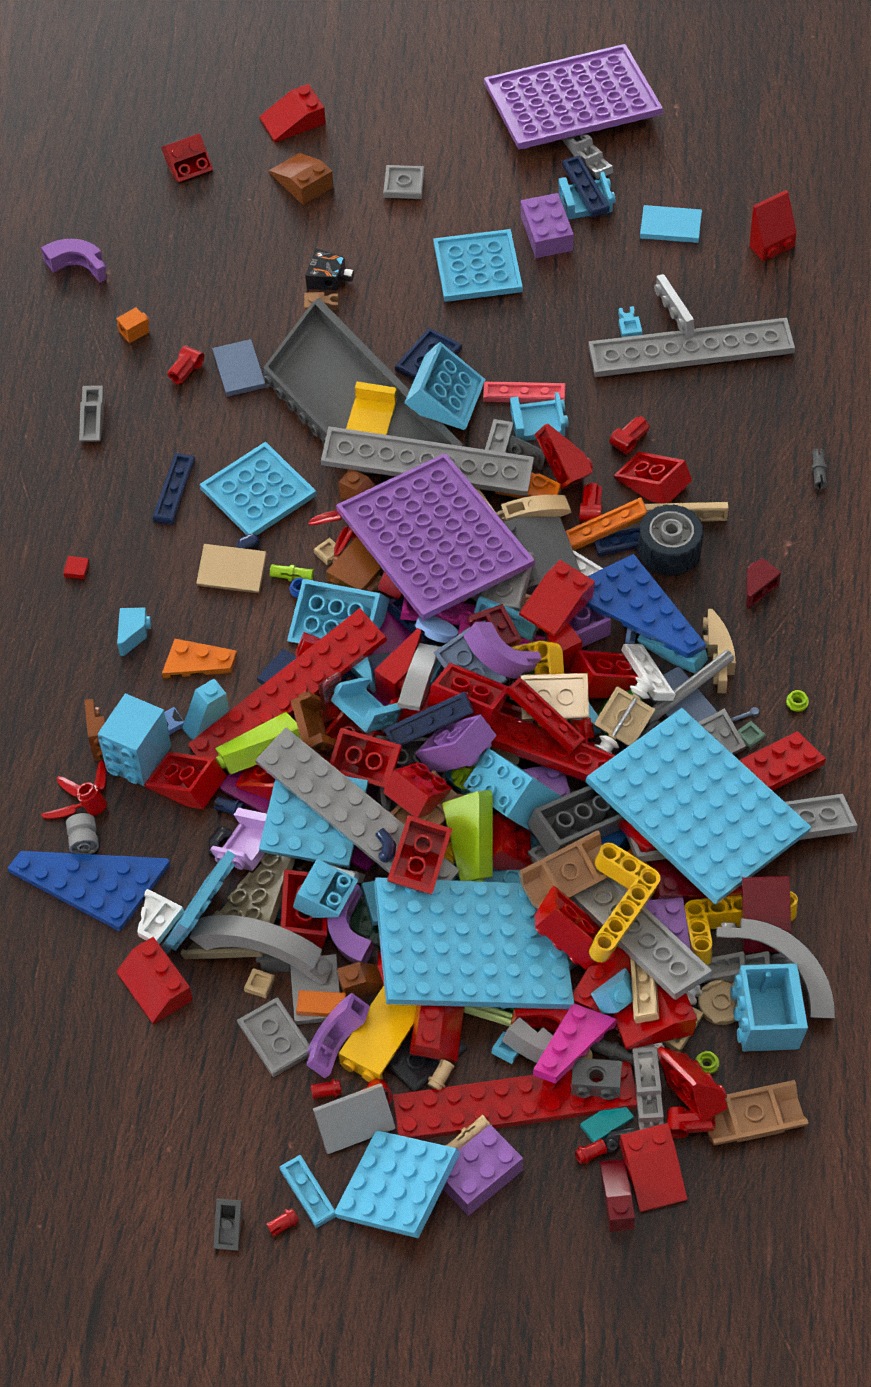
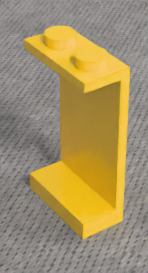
(372, 408)
(378, 1039)

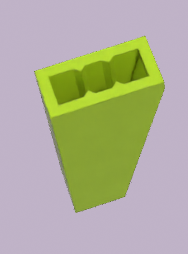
(245, 749)
(472, 834)

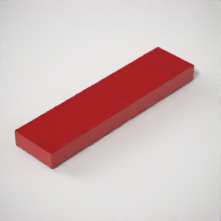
(545, 715)

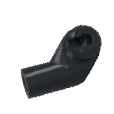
(215, 839)
(613, 1138)

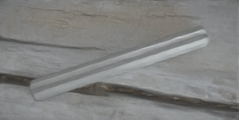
(693, 683)

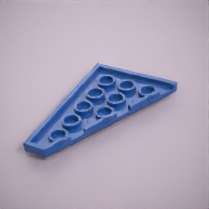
(637, 601)
(98, 885)

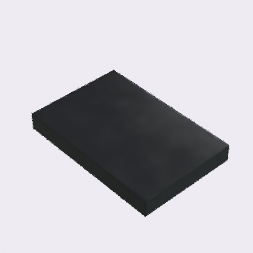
(414, 1069)

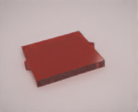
(326, 692)

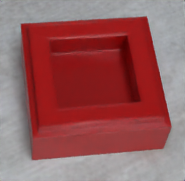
(76, 567)

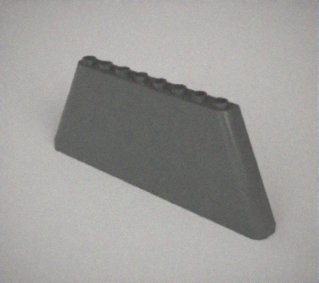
(318, 376)

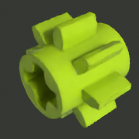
(461, 775)

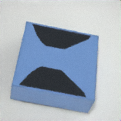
(173, 720)

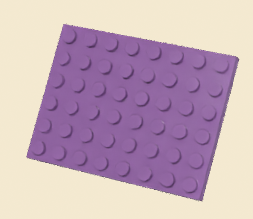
(572, 96)
(435, 536)

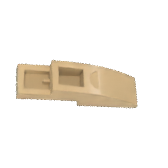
(535, 507)
(717, 642)

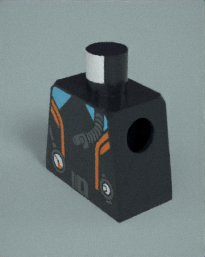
(327, 271)

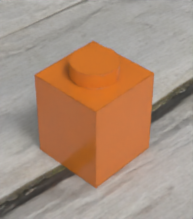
(133, 325)

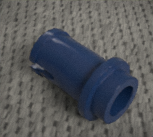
(228, 805)

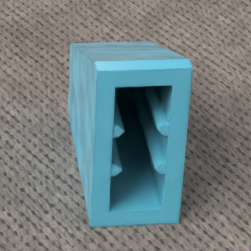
(206, 707)

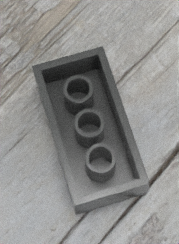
(573, 818)

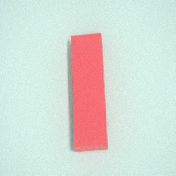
(524, 391)

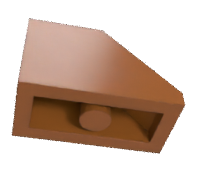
(354, 484)
(359, 979)

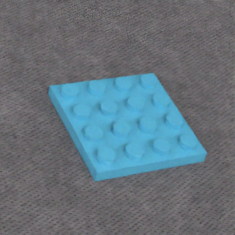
(477, 265)
(258, 490)
(301, 833)
(199, 903)
(397, 1183)

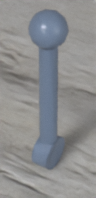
(753, 712)

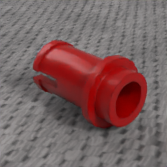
(326, 1089)
(590, 1151)
(282, 1222)

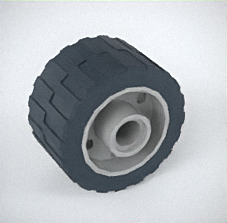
(670, 539)

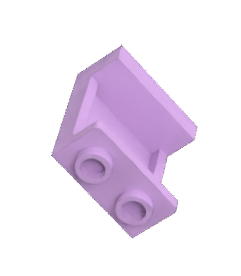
(244, 840)

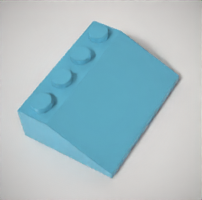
(445, 388)
(326, 605)

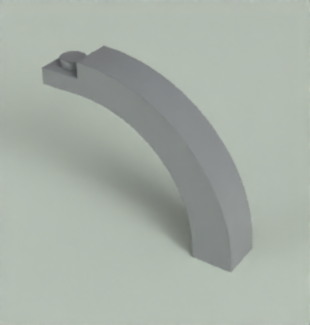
(264, 937)
(813, 976)

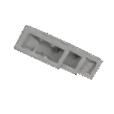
(591, 155)
(418, 677)
(728, 965)
(647, 1087)

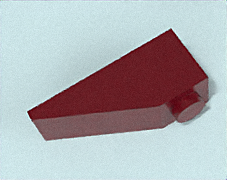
(617, 1195)

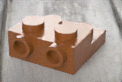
(94, 724)

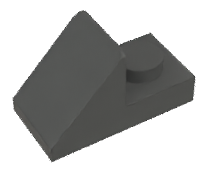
(228, 1224)

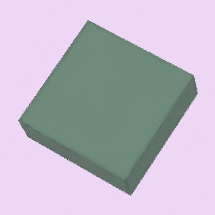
(751, 735)

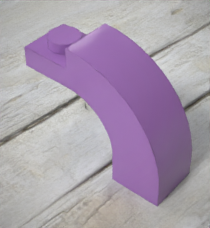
(74, 252)
(496, 654)
(347, 942)
(334, 1031)

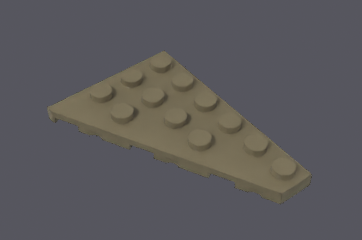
(256, 898)

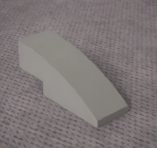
(91, 413)
(526, 1040)

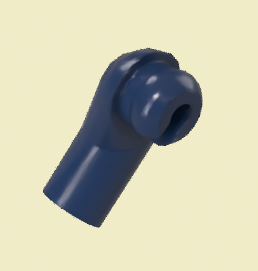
(248, 541)
(388, 847)

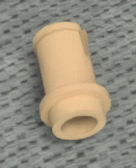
(440, 1075)

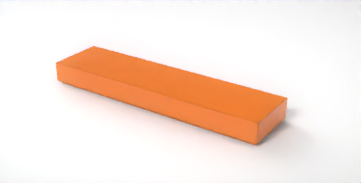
(606, 524)

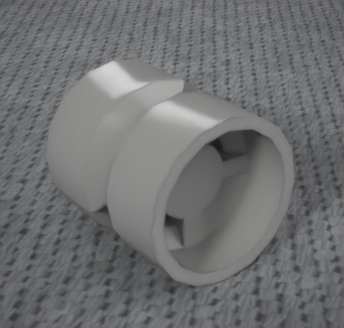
(82, 834)

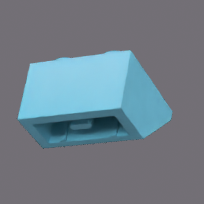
(324, 891)

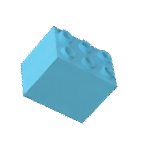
(134, 739)
(512, 788)
(769, 1007)

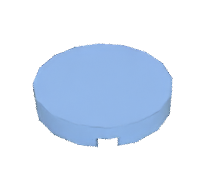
(437, 629)

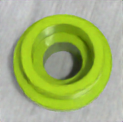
(800, 696)
(710, 1057)

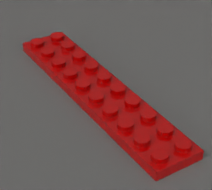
(333, 653)
(539, 746)
(772, 765)
(502, 1103)

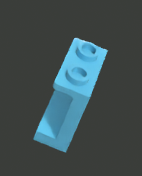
(572, 202)
(532, 416)
(363, 707)

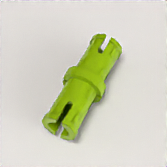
(291, 572)

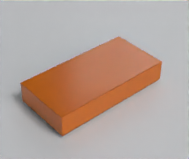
(317, 1002)

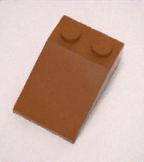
(304, 177)

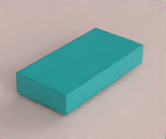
(604, 1121)

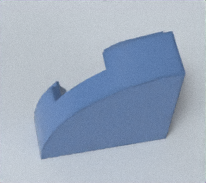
(630, 636)

